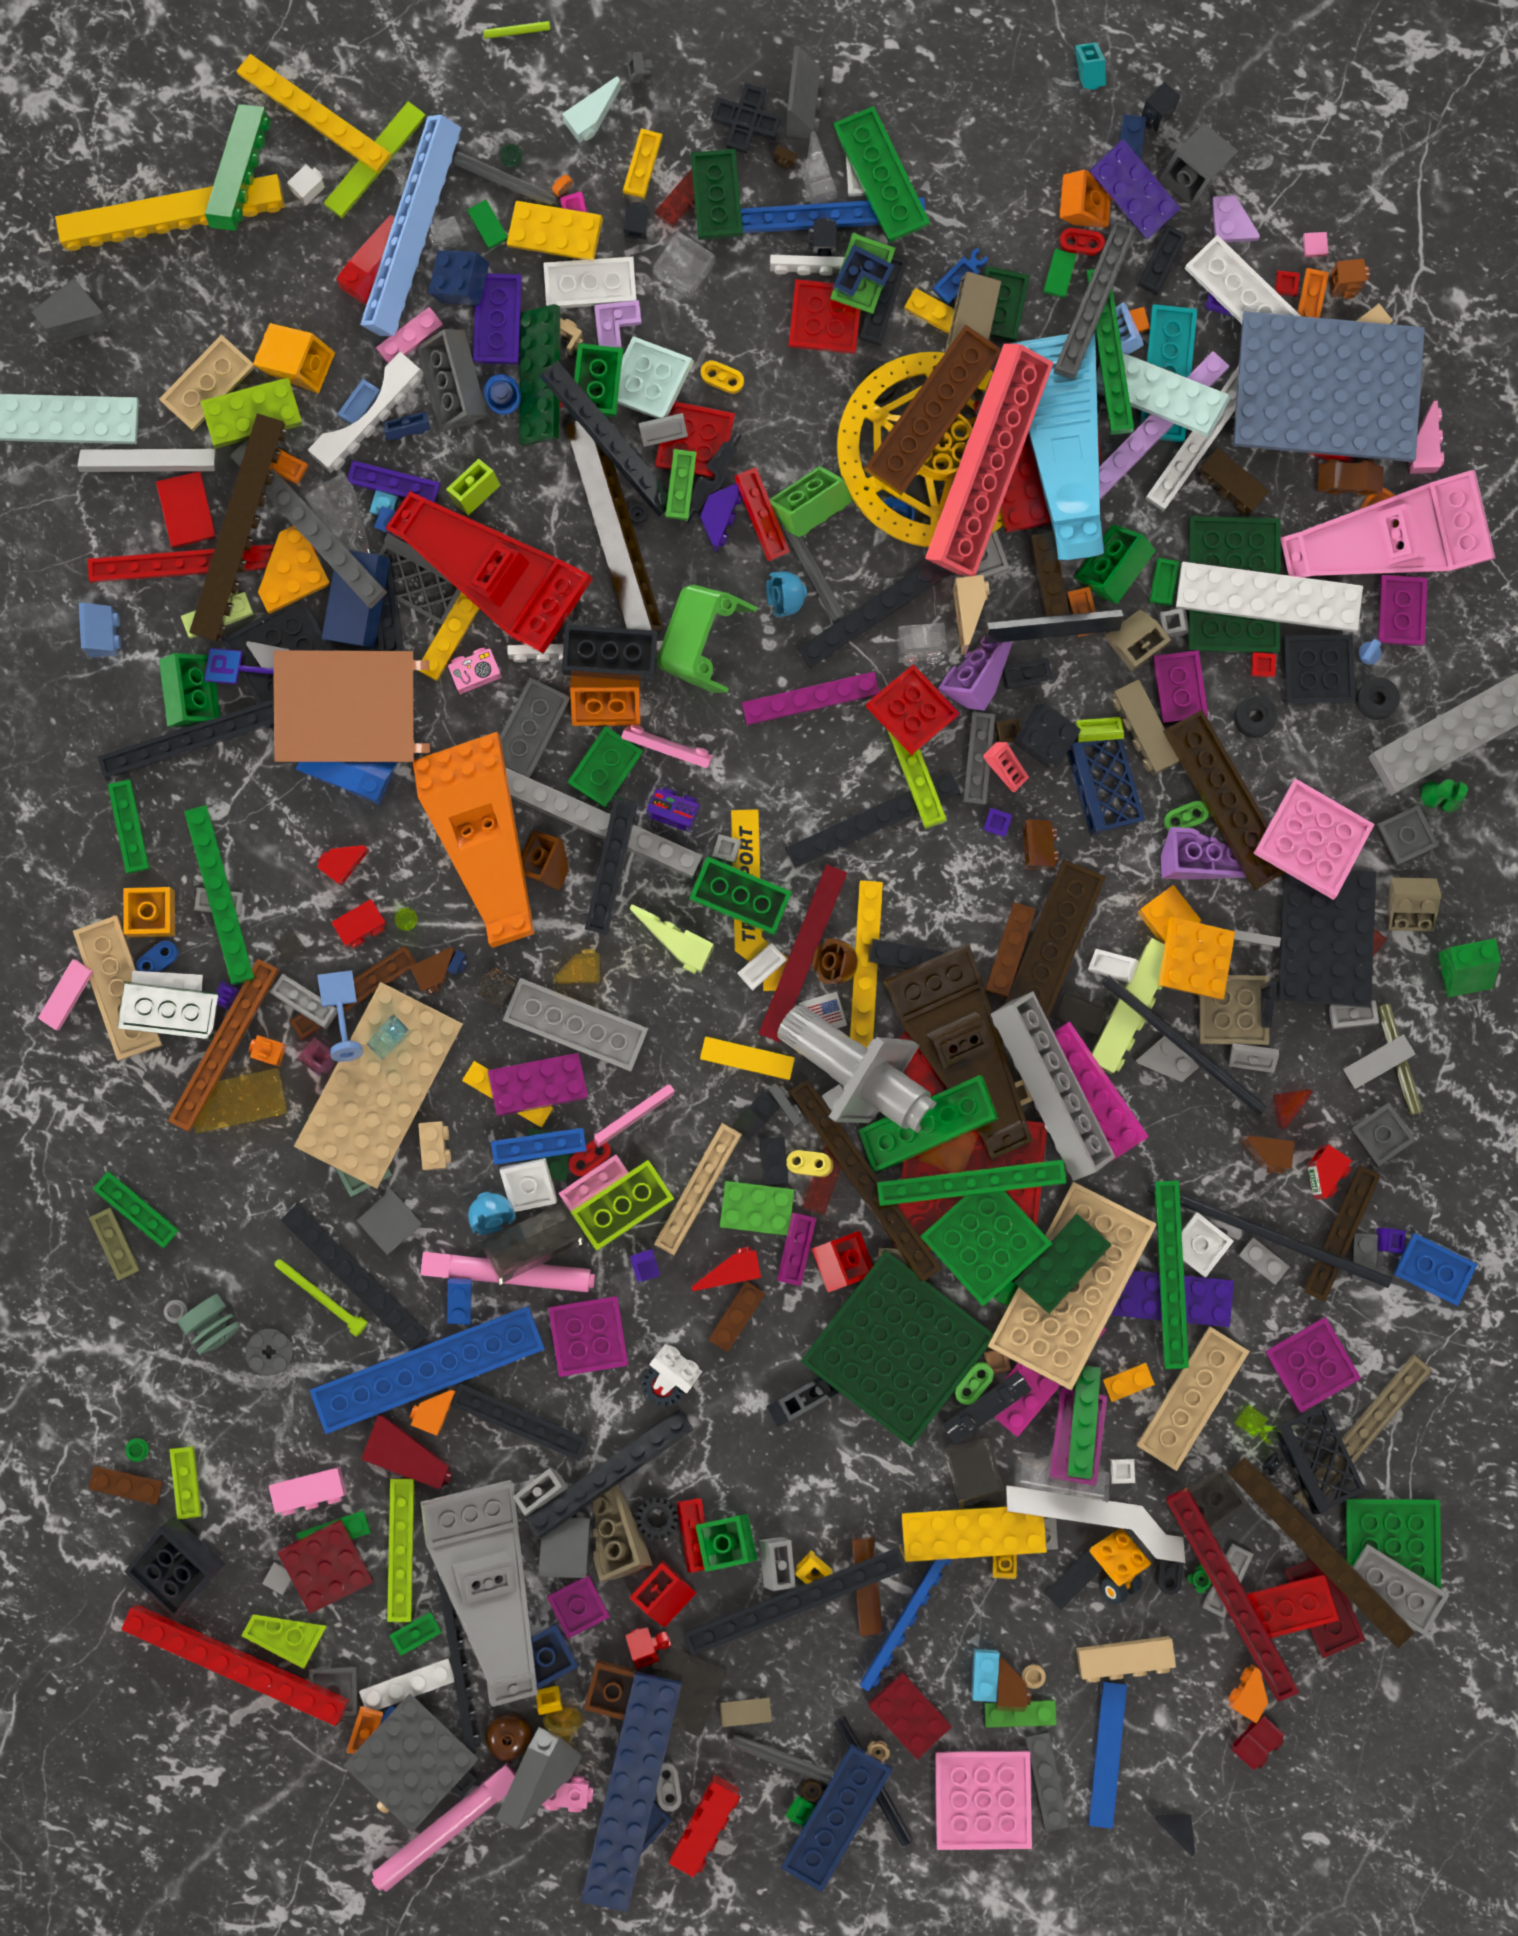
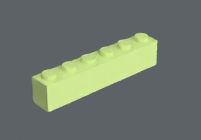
(1124, 1020)

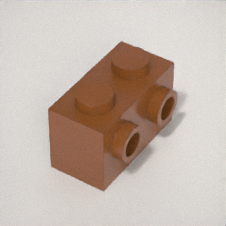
(1348, 278)

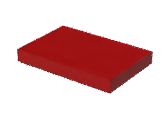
(186, 509)

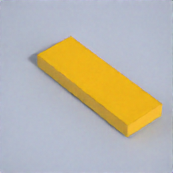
(642, 163)

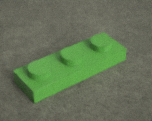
(681, 484)
(1036, 1714)

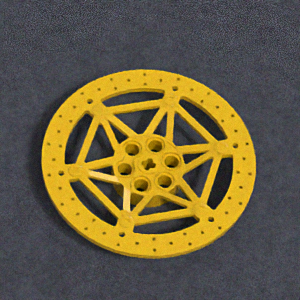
(880, 418)

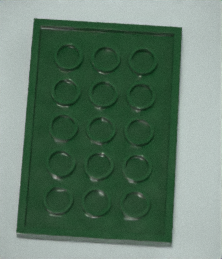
(1242, 545)

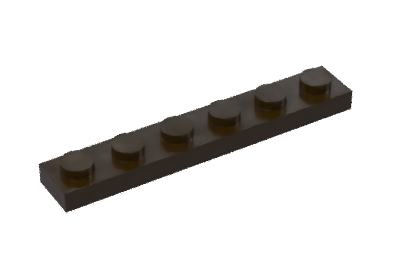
(1342, 1231)

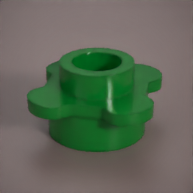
(1194, 1579)

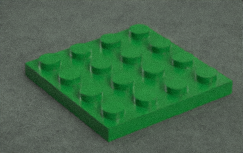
(986, 1242)
(1400, 1530)

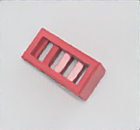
(996, 755)

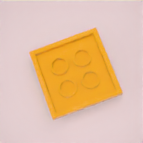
(1196, 958)

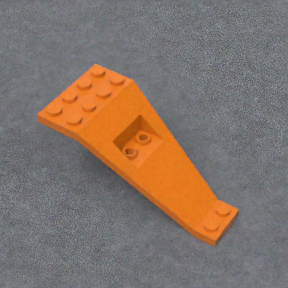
(466, 793)

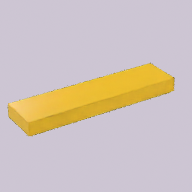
(747, 1058)

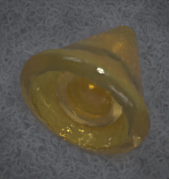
(564, 1723)

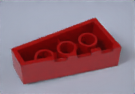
(704, 1826)

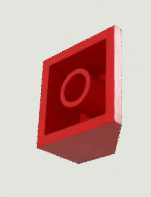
(843, 1261)

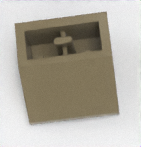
(1138, 639)
(1413, 904)

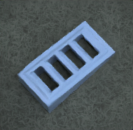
(1132, 340)

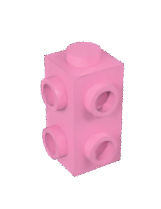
(572, 1795)

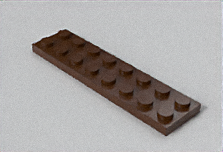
(933, 410)

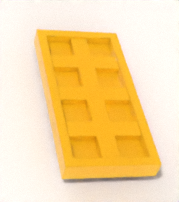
(554, 231)

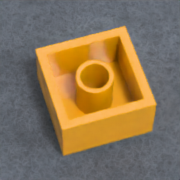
(149, 912)

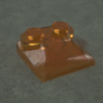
(951, 1155)

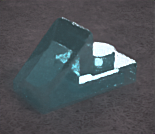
(388, 1037)

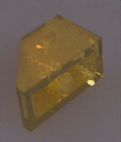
(580, 969)

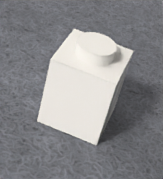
(306, 184)

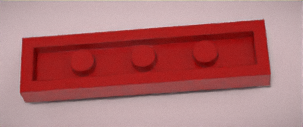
(761, 513)

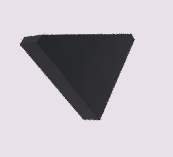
(1268, 994)

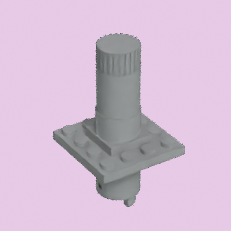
(869, 1075)

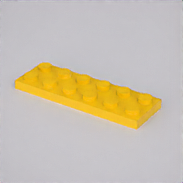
(971, 1533)

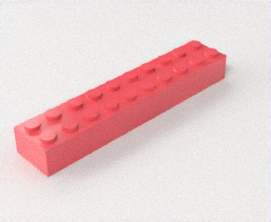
(989, 460)

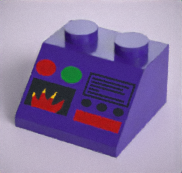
(673, 810)

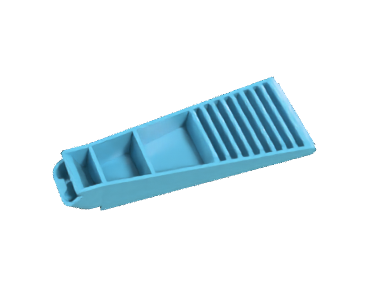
(1067, 452)

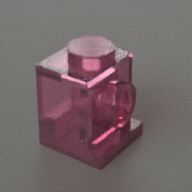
(316, 1049)

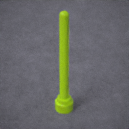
(355, 1324)

